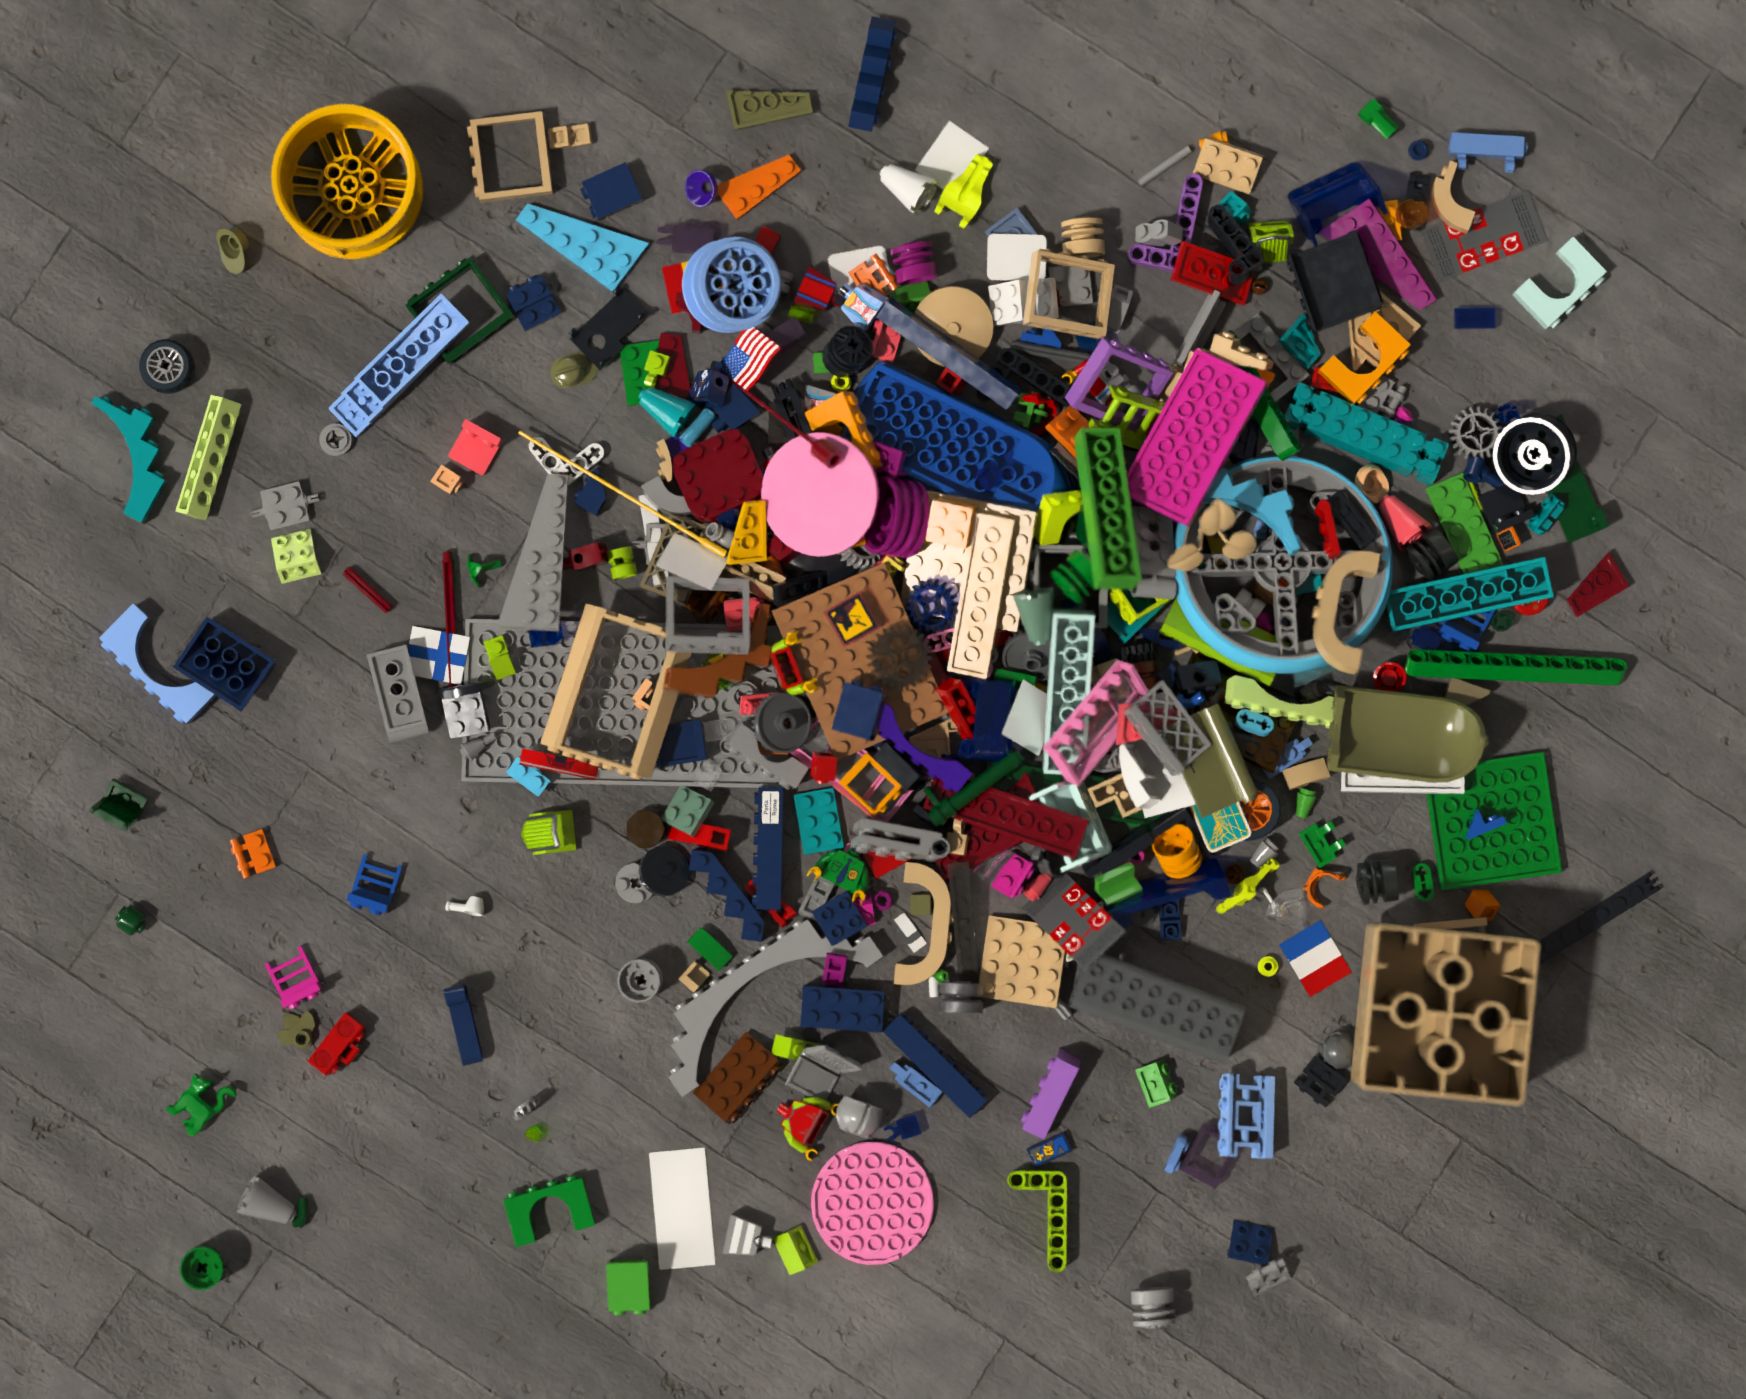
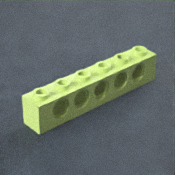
(208, 457)

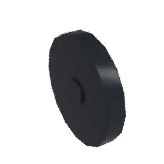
(664, 871)

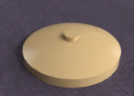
(960, 316)

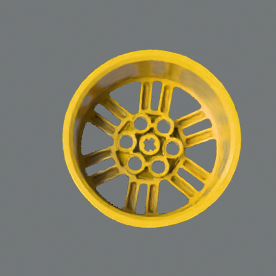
(314, 128)

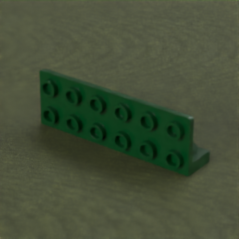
(1580, 511)

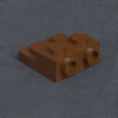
(706, 602)

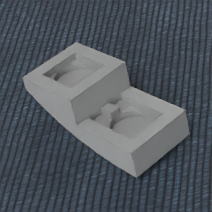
(816, 897)

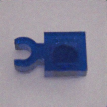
(1506, 412)
(906, 1127)

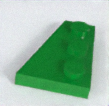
(633, 363)

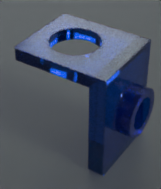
(543, 638)

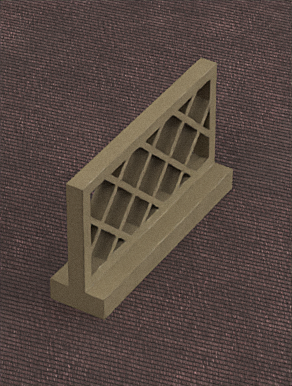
(681, 596)

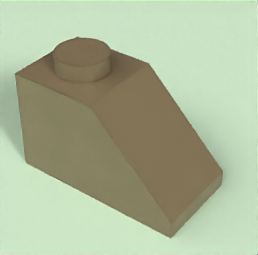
(1464, 692)

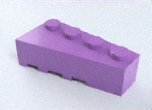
(1051, 1093)

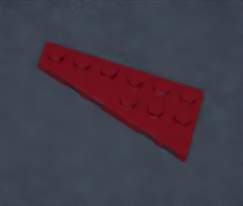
(986, 844)

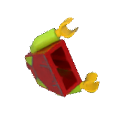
(786, 668)
(804, 1121)

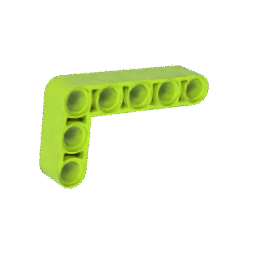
(1052, 1210)

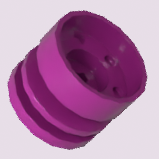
(914, 263)

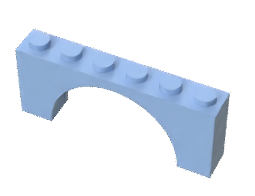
(123, 641)

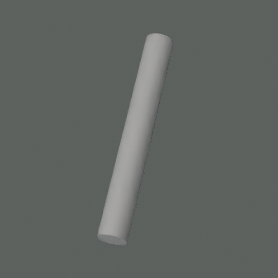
(1164, 166)

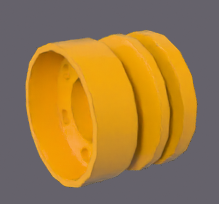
(1177, 852)

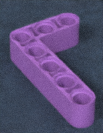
(1183, 213)

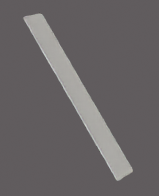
(655, 533)

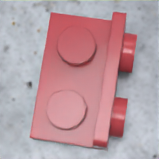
(885, 342)
(733, 612)

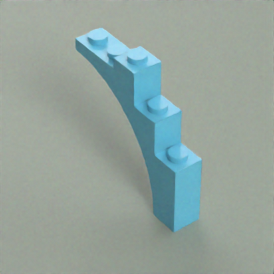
(1249, 497)

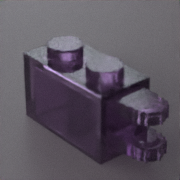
(687, 238)

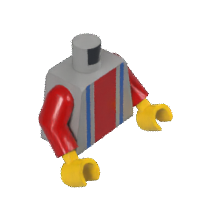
(1100, 388)

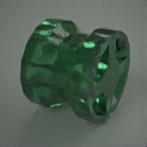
(1504, 618)

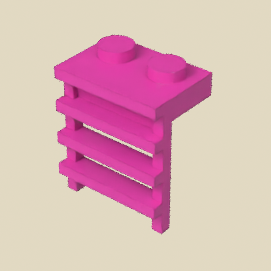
(306, 989)

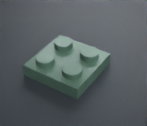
(687, 811)

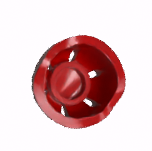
(1389, 677)

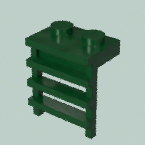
(120, 805)

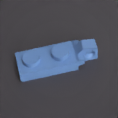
(1291, 754)
(916, 1084)

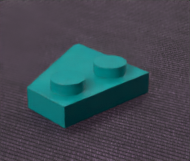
(1300, 342)

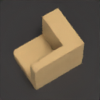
(694, 976)

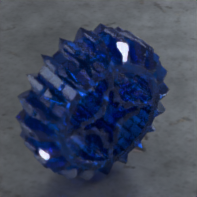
(925, 601)

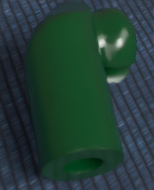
(303, 1212)

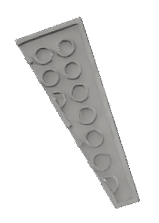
(537, 581)

